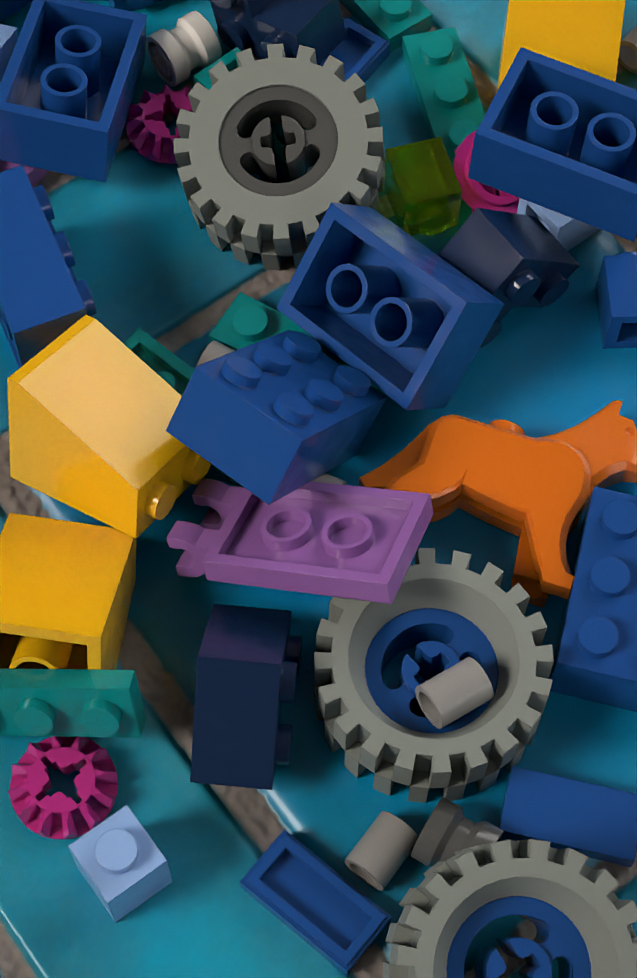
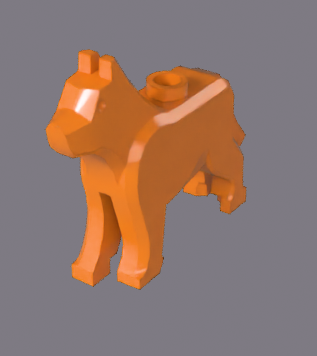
(517, 482)

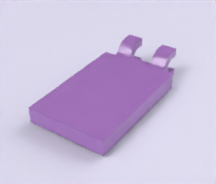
(310, 541)

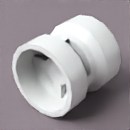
(183, 48)

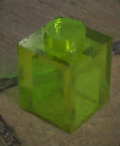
(422, 187)

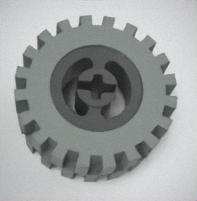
(233, 138)

